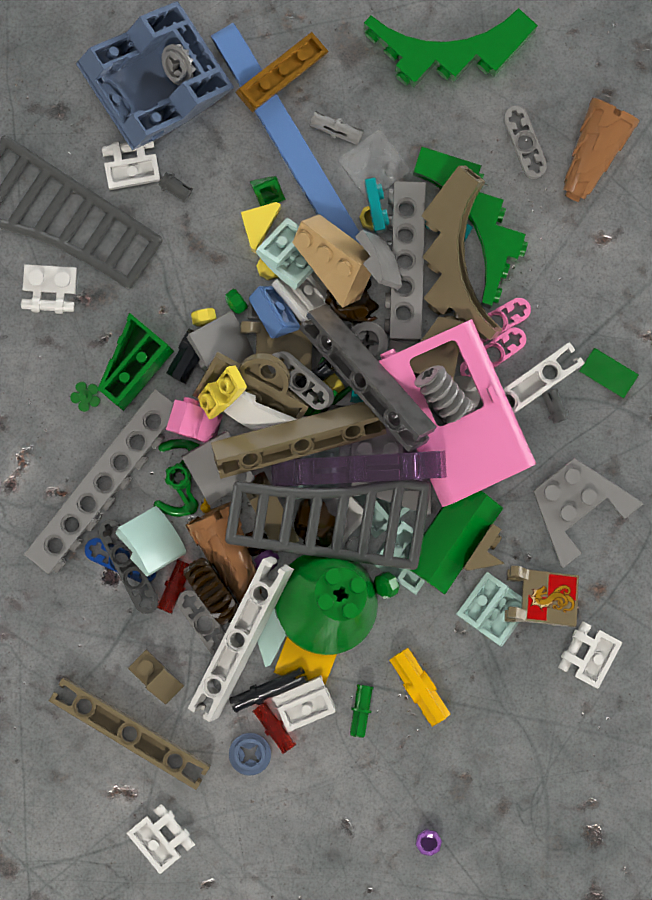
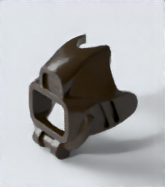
(357, 311)
(325, 526)

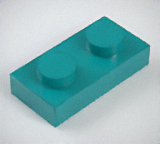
(374, 195)

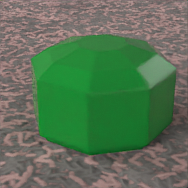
(235, 302)
(386, 585)

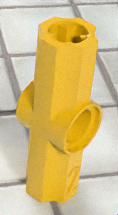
(420, 687)

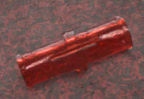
(173, 587)
(274, 727)

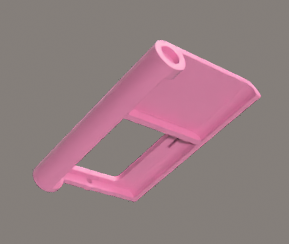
(480, 445)

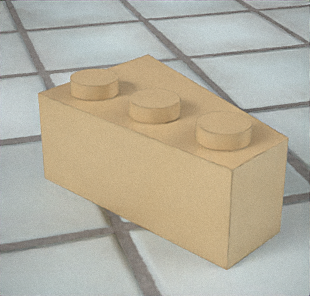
(333, 258)

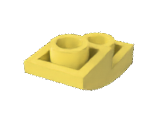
(222, 393)

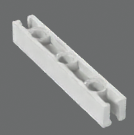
(533, 382)
(250, 622)

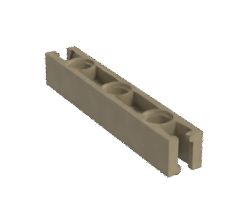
(296, 439)
(112, 722)

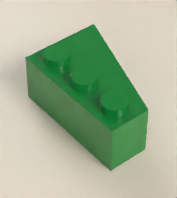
(134, 363)

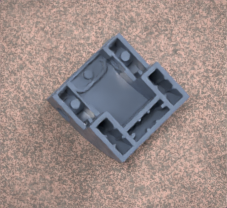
(134, 86)

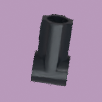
(184, 362)

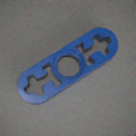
(100, 559)

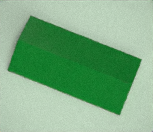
(453, 538)

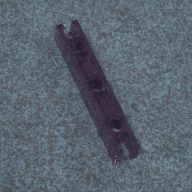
(360, 468)

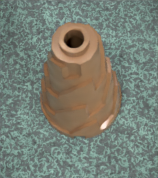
(601, 137)
(230, 561)

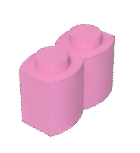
(191, 421)

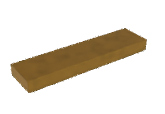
(281, 72)

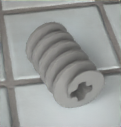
(443, 393)

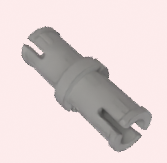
(336, 128)

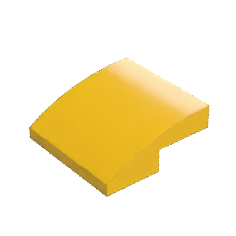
(313, 664)

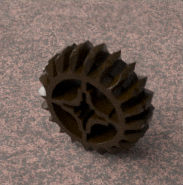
(211, 590)

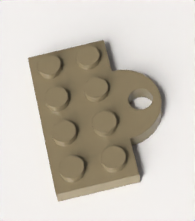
(268, 388)

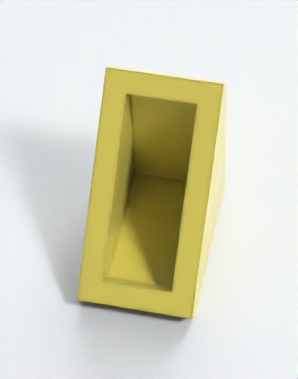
(258, 223)

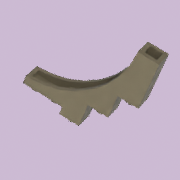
(446, 255)

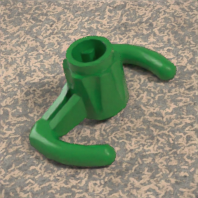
(191, 504)

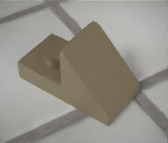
(481, 557)
(155, 677)

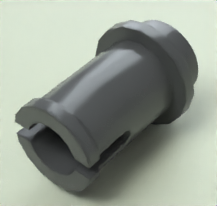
(175, 186)
(555, 407)

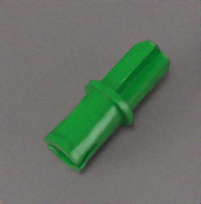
(361, 711)

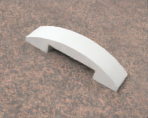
(254, 414)

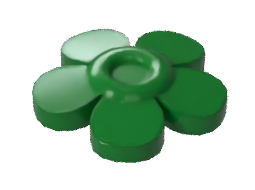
(86, 396)

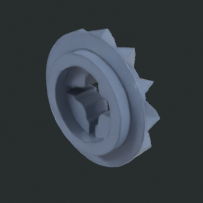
(237, 755)

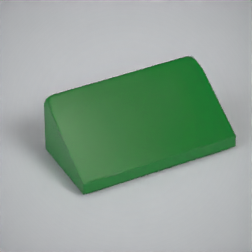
(608, 373)

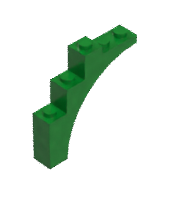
(452, 58)
(496, 241)

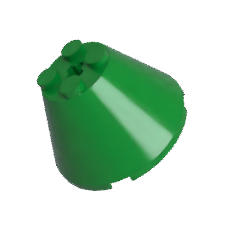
(327, 604)

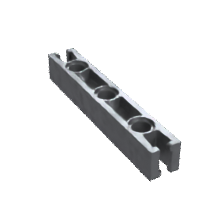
(367, 377)

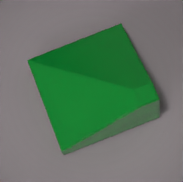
(267, 190)

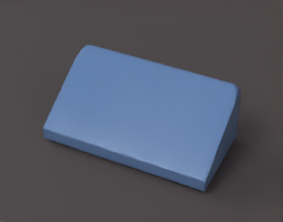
(273, 312)

